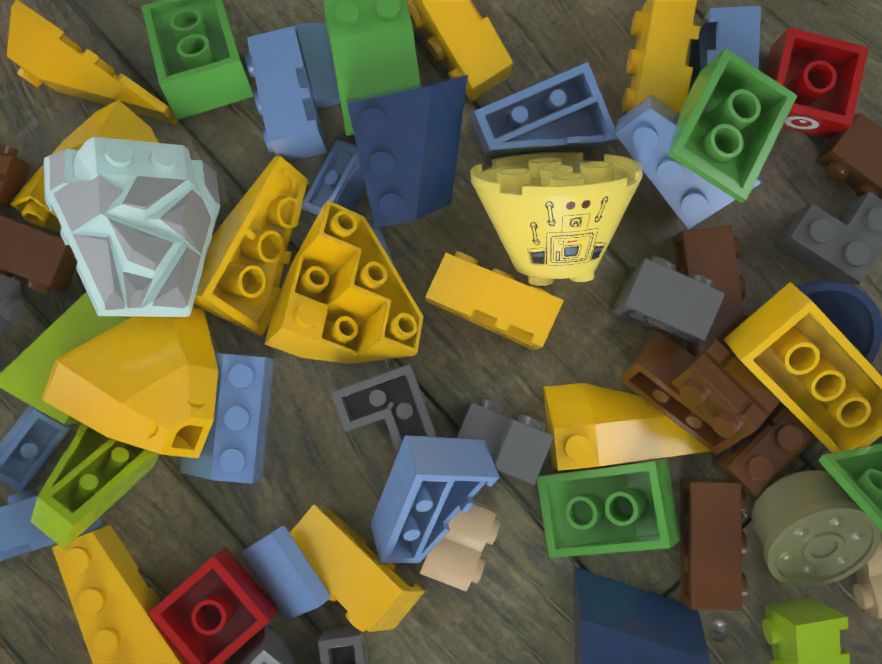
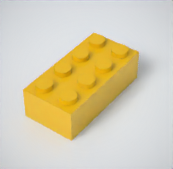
(812, 370)

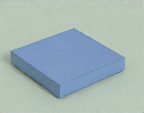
(286, 573)

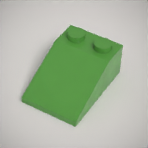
(370, 48)
(195, 55)
(730, 124)
(860, 476)
(609, 509)

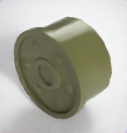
(812, 530)

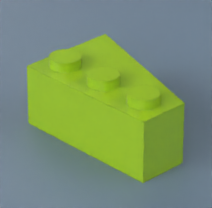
(87, 483)
(805, 632)

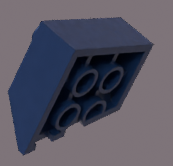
(409, 147)
(633, 625)

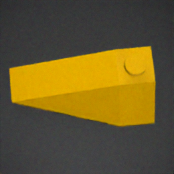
(59, 63)
(251, 248)
(609, 428)

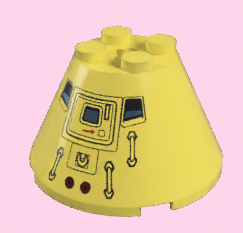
(556, 209)

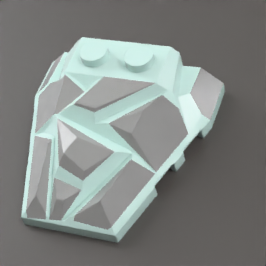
(134, 222)

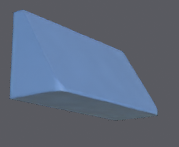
(318, 63)
(338, 180)
(29, 446)

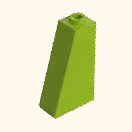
(31, 369)

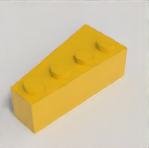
(113, 602)

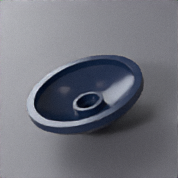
(850, 312)

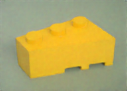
(463, 42)
(661, 53)
(494, 300)
(352, 572)

